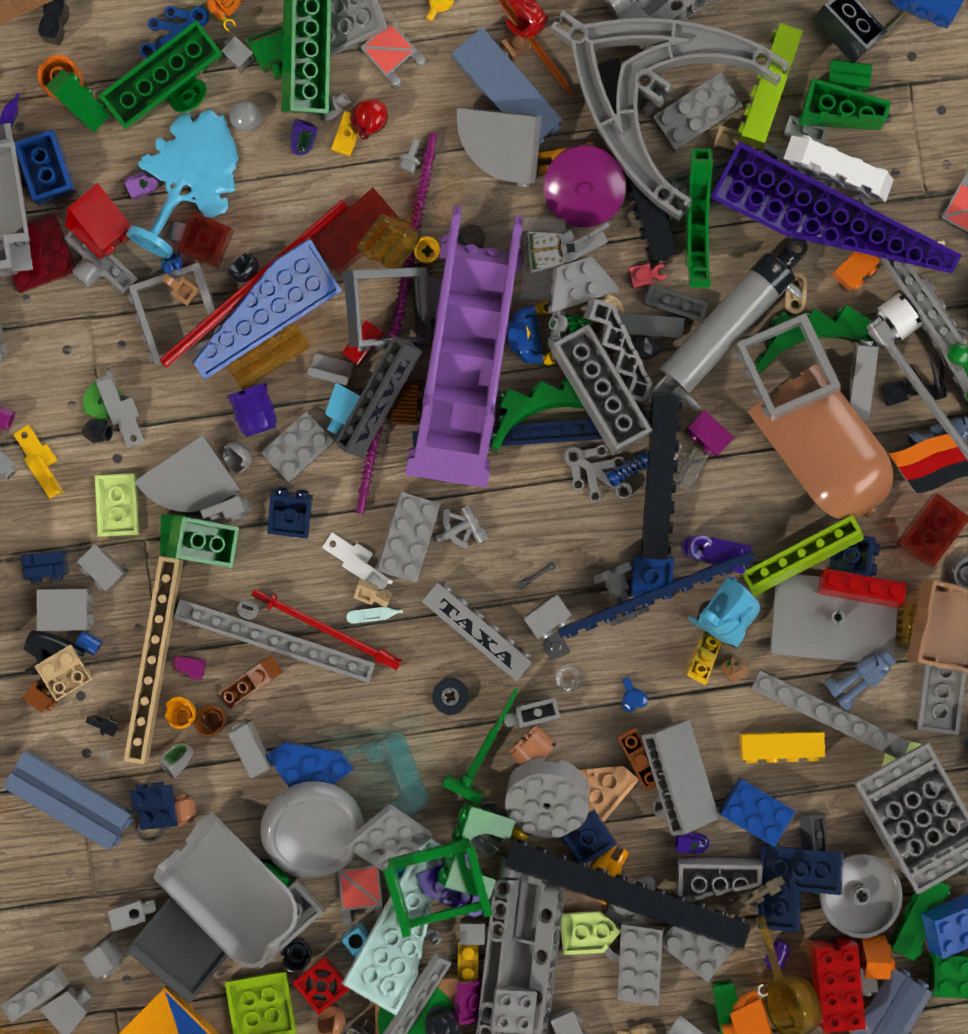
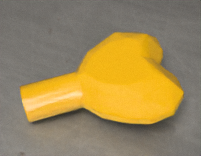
(438, 6)

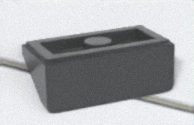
(814, 831)

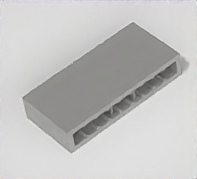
(680, 777)

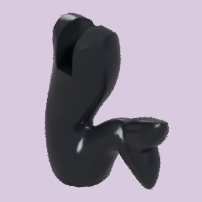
(40, 642)

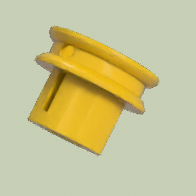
(423, 244)

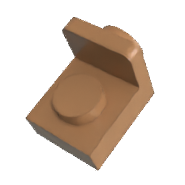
(515, 46)

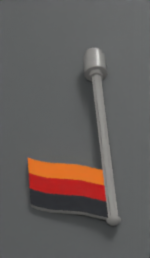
(933, 459)

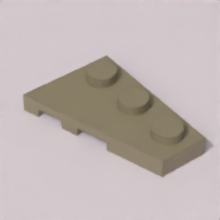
(755, 897)

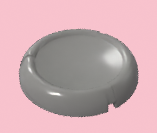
(308, 829)

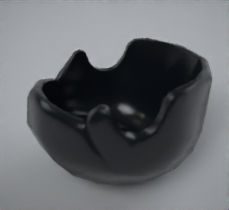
(244, 268)
(296, 955)

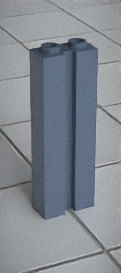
(503, 82)
(69, 800)
(896, 1004)

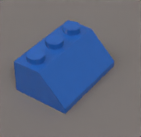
(937, 11)

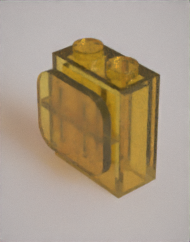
(389, 241)

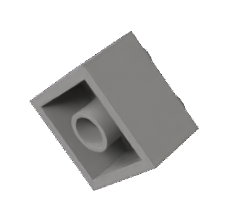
(547, 616)

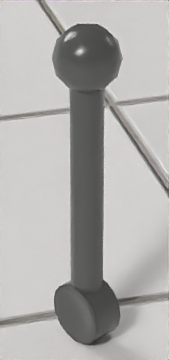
(522, 584)

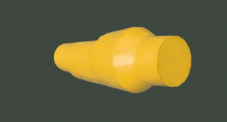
(519, 834)

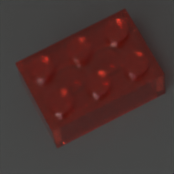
(932, 530)

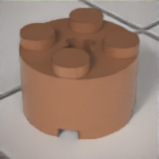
(535, 745)

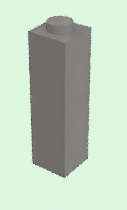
(862, 377)

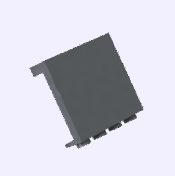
(177, 951)

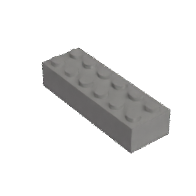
(600, 389)

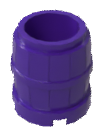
(253, 410)

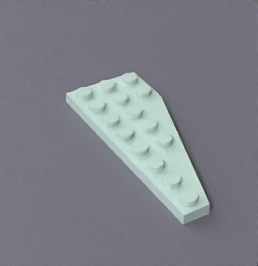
(387, 961)

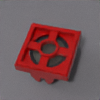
(321, 982)

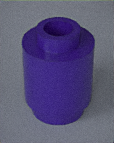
(782, 952)

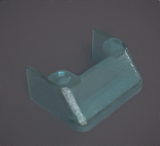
(402, 767)

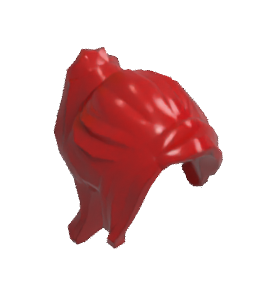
(530, 18)

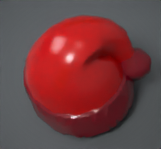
(369, 117)

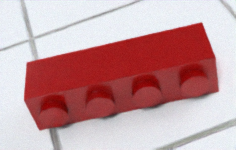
(861, 588)

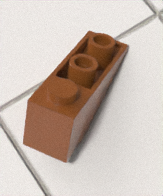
(250, 681)

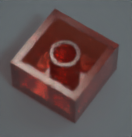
(205, 240)

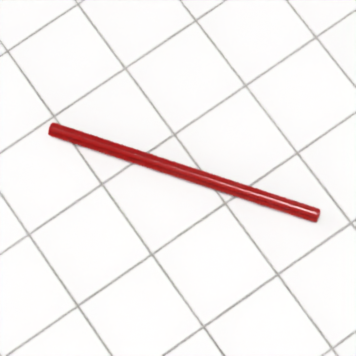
(232, 302)

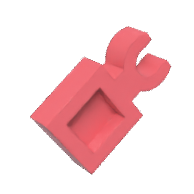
(644, 276)

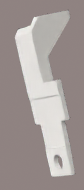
(356, 560)

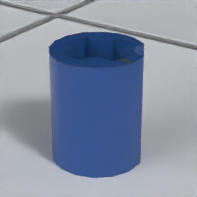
(88, 643)

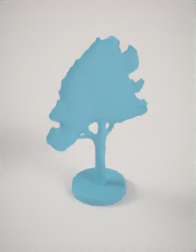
(198, 157)

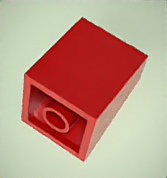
(97, 222)

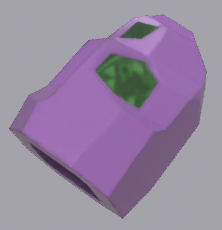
(141, 185)

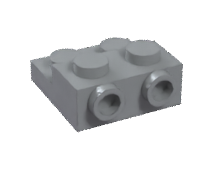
(233, 509)

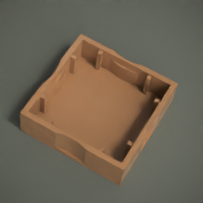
(940, 627)

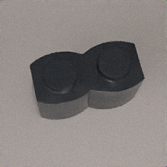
(52, 23)

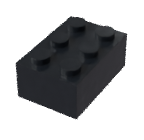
(849, 27)

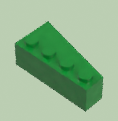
(842, 108)

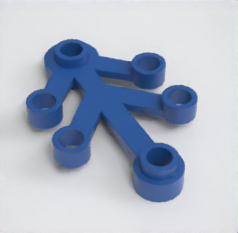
(175, 28)

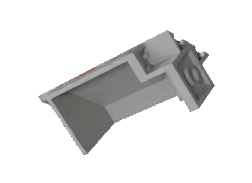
(14, 233)

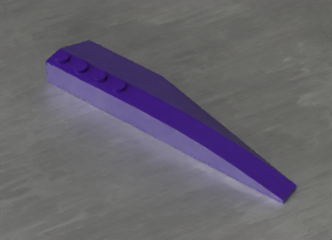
(816, 213)

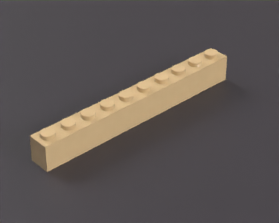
(153, 660)

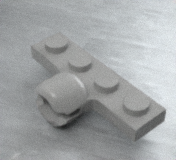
(93, 268)

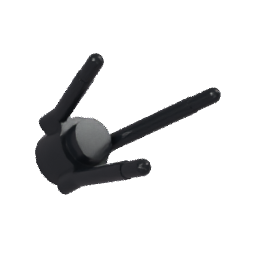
(938, 389)

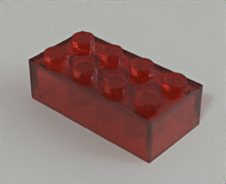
(340, 238)

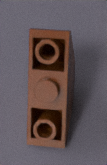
(637, 756)

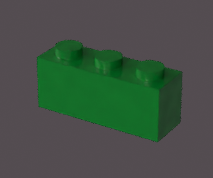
(78, 99)

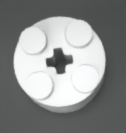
(899, 316)

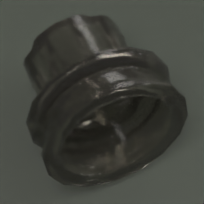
(480, 236)

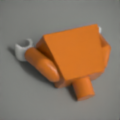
(749, 1015)

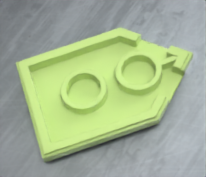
(587, 932)

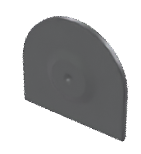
(555, 646)

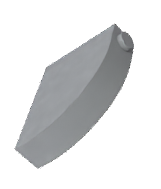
(501, 142)
(190, 479)

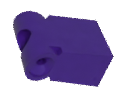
(712, 550)

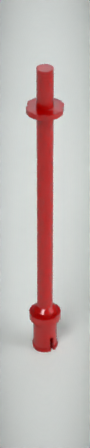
(379, 655)

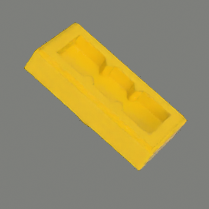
(345, 137)

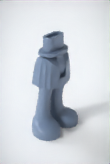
(871, 669)

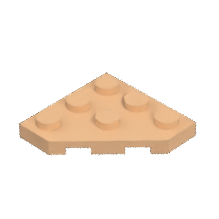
(608, 787)

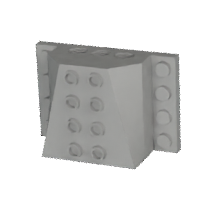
(917, 817)

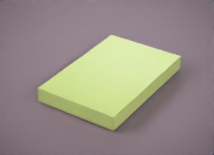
(117, 505)

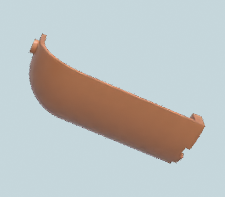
(828, 449)

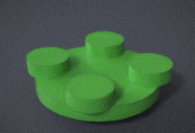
(94, 404)

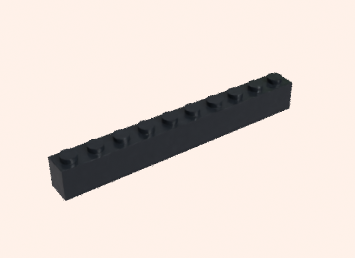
(652, 218)

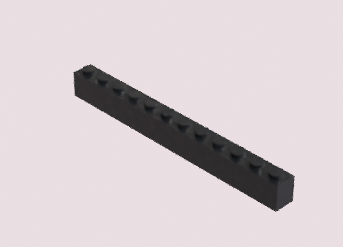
(627, 895)

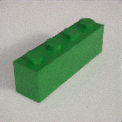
(910, 930)

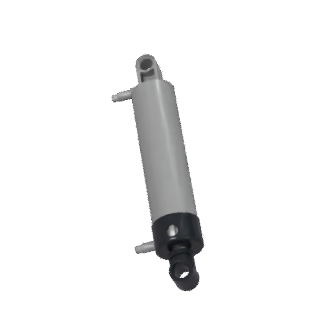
(729, 322)

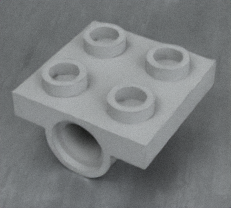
(513, 1010)

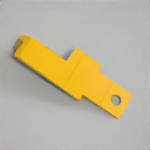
(39, 460)

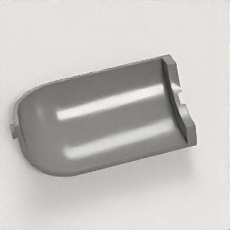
(229, 893)

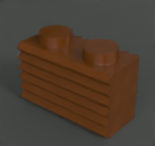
(405, 406)

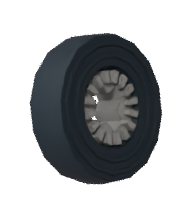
(439, 697)

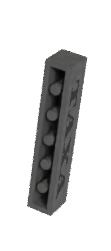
(378, 396)

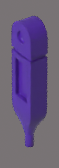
(10, 111)

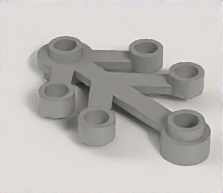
(593, 470)

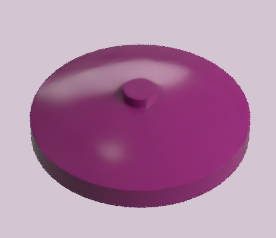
(584, 185)

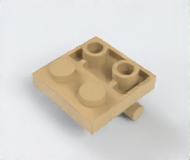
(63, 672)

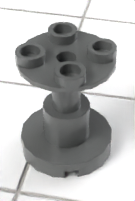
(617, 586)

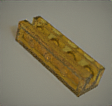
(269, 356)

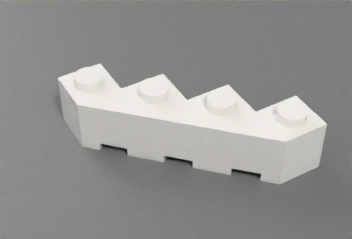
(833, 165)

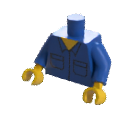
(525, 336)

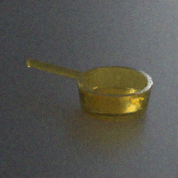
(790, 999)

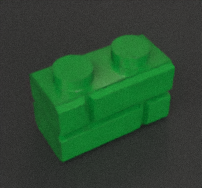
(849, 75)

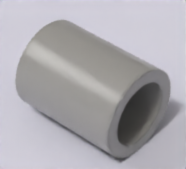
(177, 231)

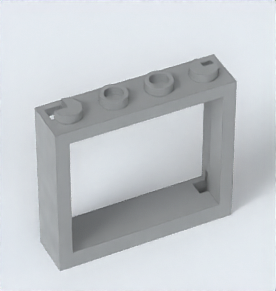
(141, 317)
(833, 385)

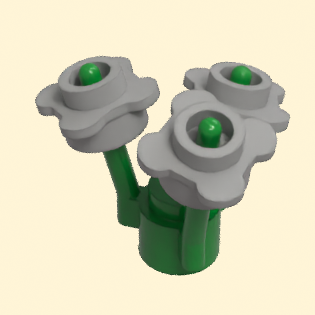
(559, 323)

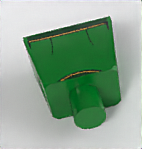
(268, 50)

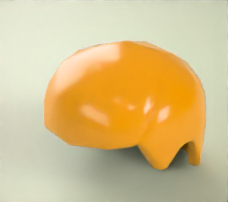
(180, 712)

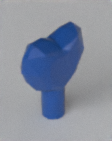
(633, 697)

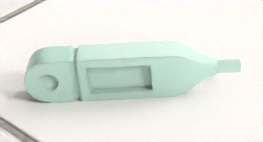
(371, 614)

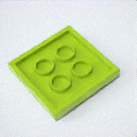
(261, 1004)

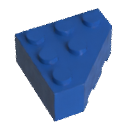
(309, 763)

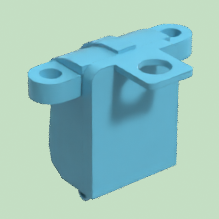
(729, 613)

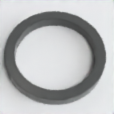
(145, 840)

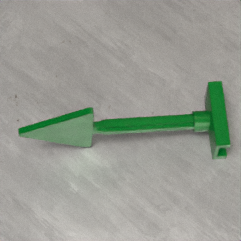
(464, 786)

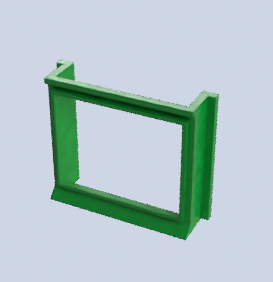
(428, 854)

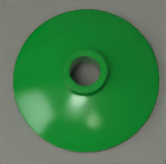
(189, 96)

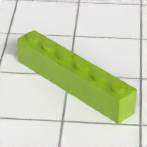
(766, 95)
(803, 555)

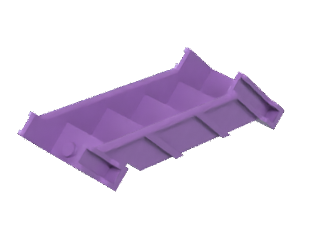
(465, 359)

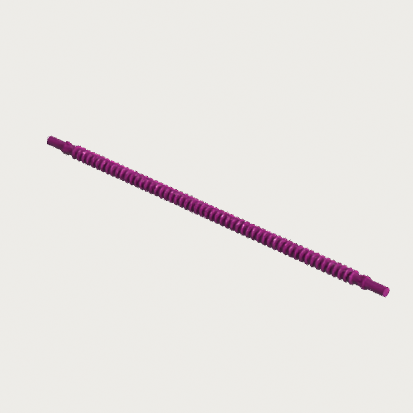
(428, 156)

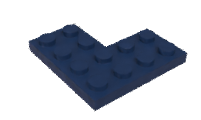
(802, 871)

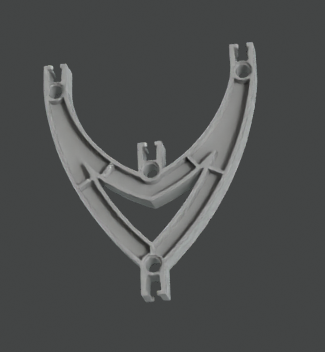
(677, 45)

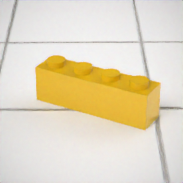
(782, 745)

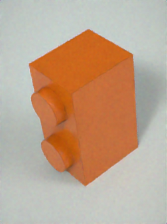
(854, 269)
(876, 957)

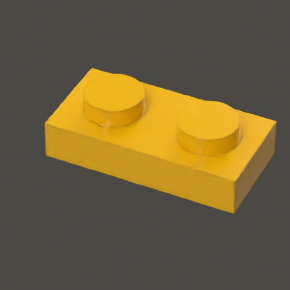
(467, 962)

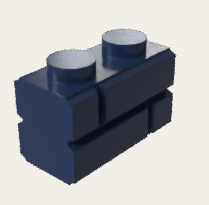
(45, 564)

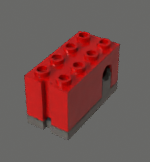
(837, 983)

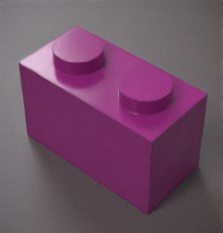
(709, 434)

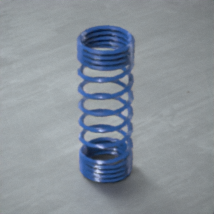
(613, 477)

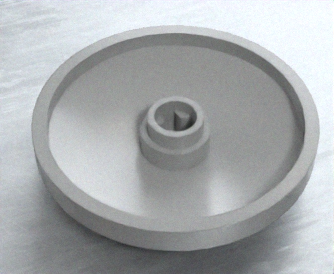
(868, 898)

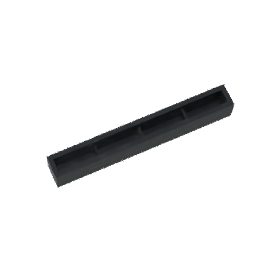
(660, 475)

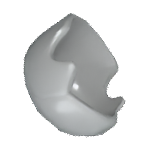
(246, 116)
(237, 456)

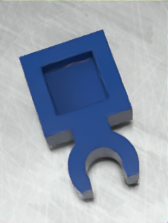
(173, 263)

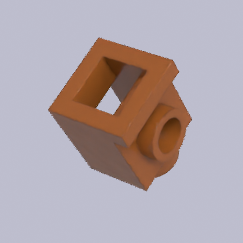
(40, 697)

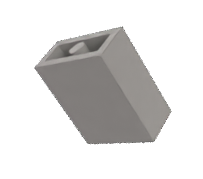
(64, 609)
(250, 748)

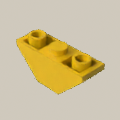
(703, 658)

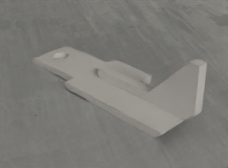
(585, 244)
(120, 411)

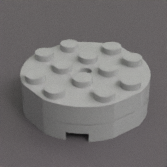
(547, 797)

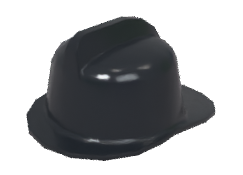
(441, 1021)

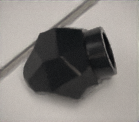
(646, 347)
(97, 431)

